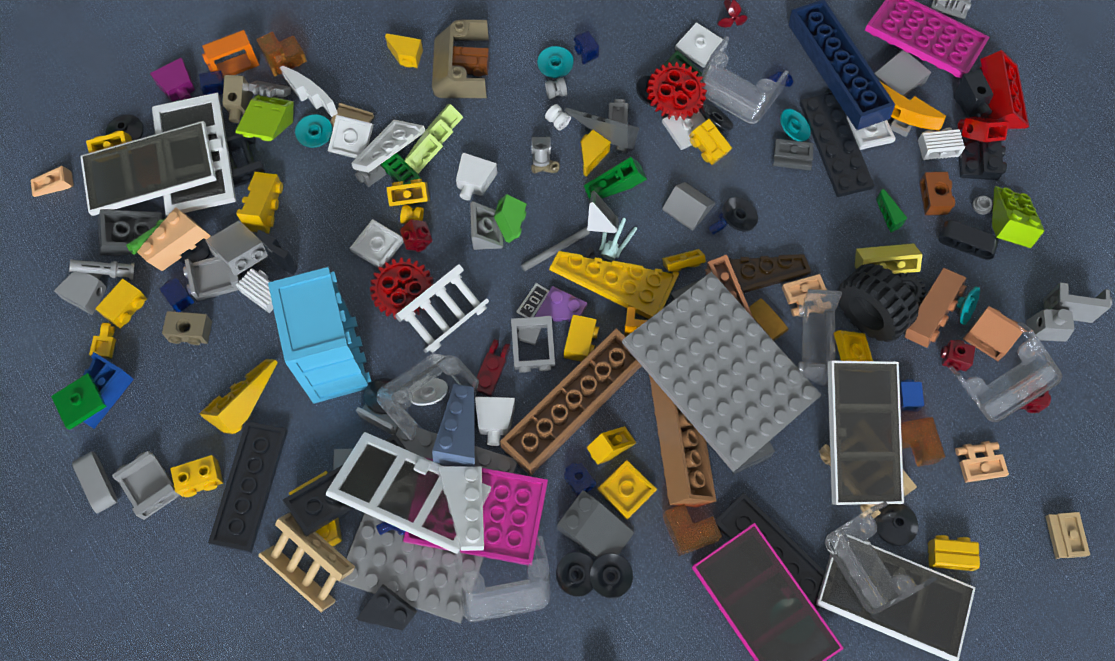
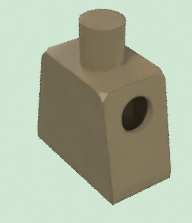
(236, 96)

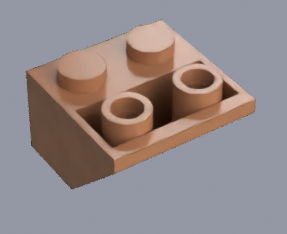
(993, 333)

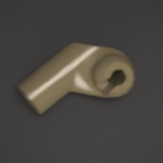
(553, 167)

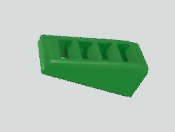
(394, 162)
(891, 212)

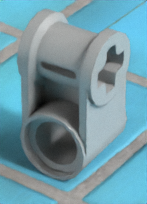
(541, 151)

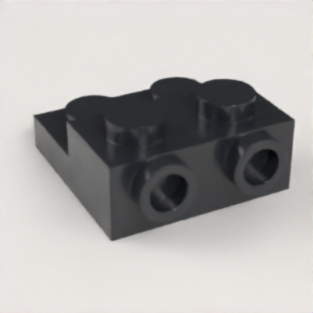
(982, 160)

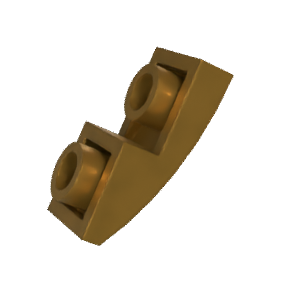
(768, 319)

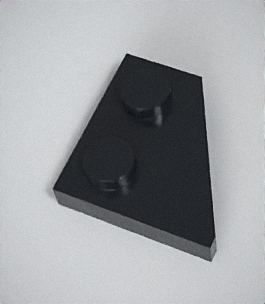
(387, 610)

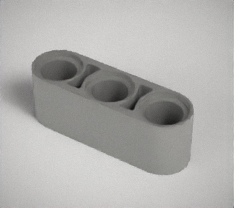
(94, 482)

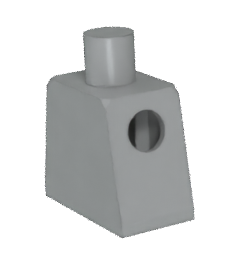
(82, 290)
(1054, 324)

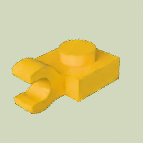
(104, 343)

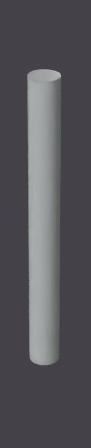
(553, 250)

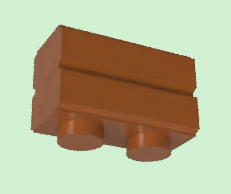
(472, 59)

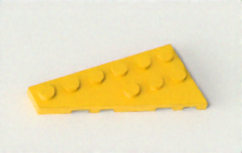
(618, 281)

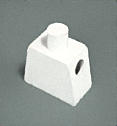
(474, 175)
(494, 417)

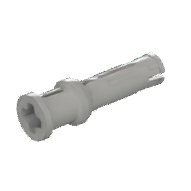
(113, 269)

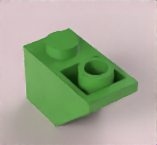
(509, 215)

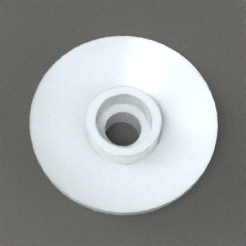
(430, 392)

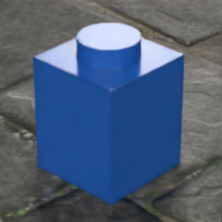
(911, 396)

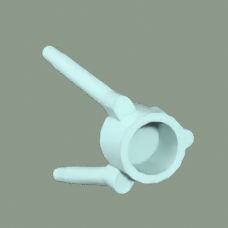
(610, 249)

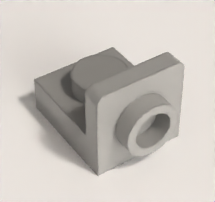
(619, 111)
(371, 177)

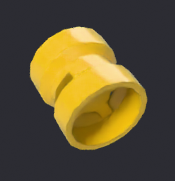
(409, 213)

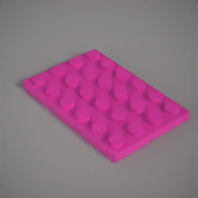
(928, 35)
(509, 517)

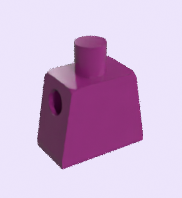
(174, 80)

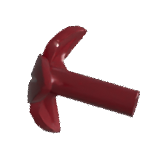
(733, 9)

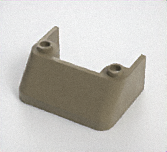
(451, 80)

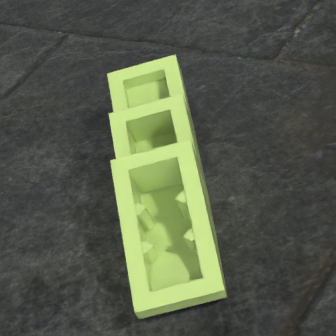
(433, 138)

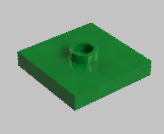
(78, 401)

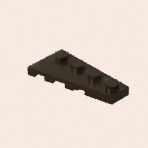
(767, 271)

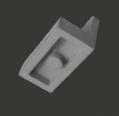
(382, 421)

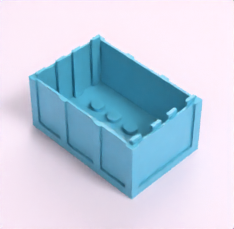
(318, 335)

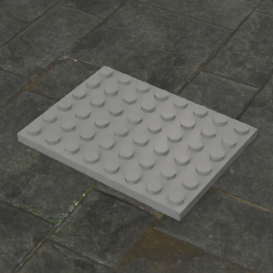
(721, 370)
(414, 572)

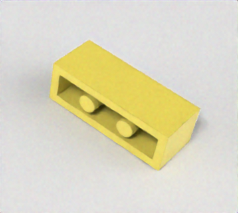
(898, 258)

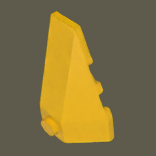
(234, 409)

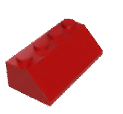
(1007, 91)

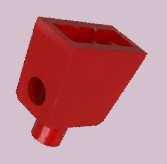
(978, 129)

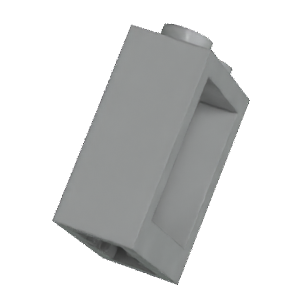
(533, 323)

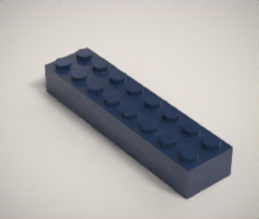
(841, 65)

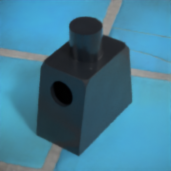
(974, 94)

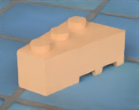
(172, 239)

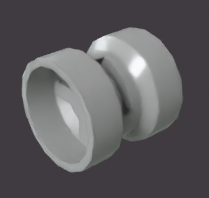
(556, 88)

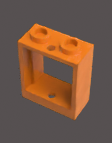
(227, 46)

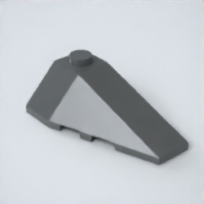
(617, 133)

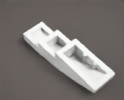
(308, 89)

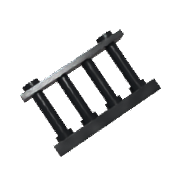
(243, 174)

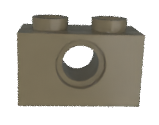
(177, 322)

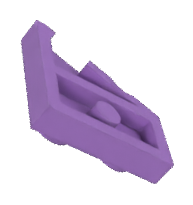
(561, 306)

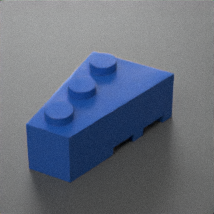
(110, 382)

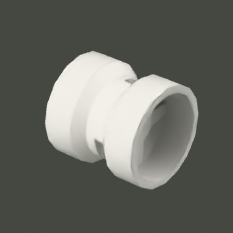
(559, 118)

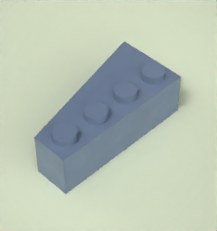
(455, 436)

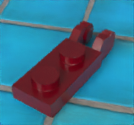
(492, 369)

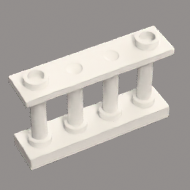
(424, 302)

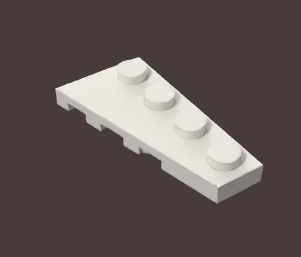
(386, 144)
(465, 504)

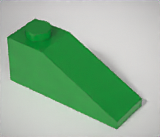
(618, 179)

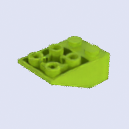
(266, 118)
(1015, 218)

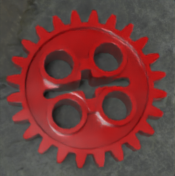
(668, 103)
(392, 275)

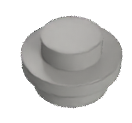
(982, 205)

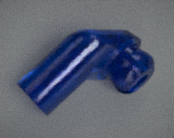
(789, 81)

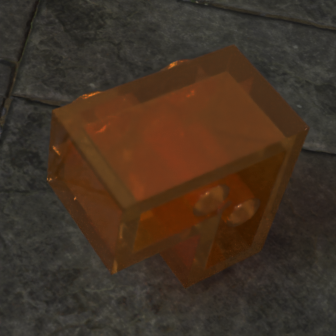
(282, 53)
(924, 441)
(687, 535)

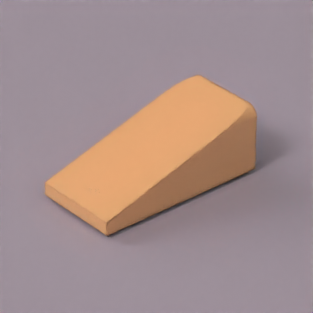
(52, 181)

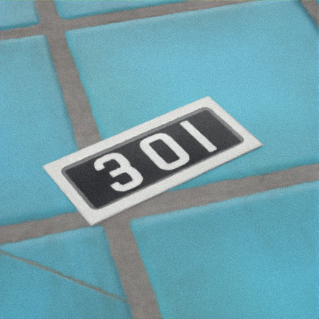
(533, 301)

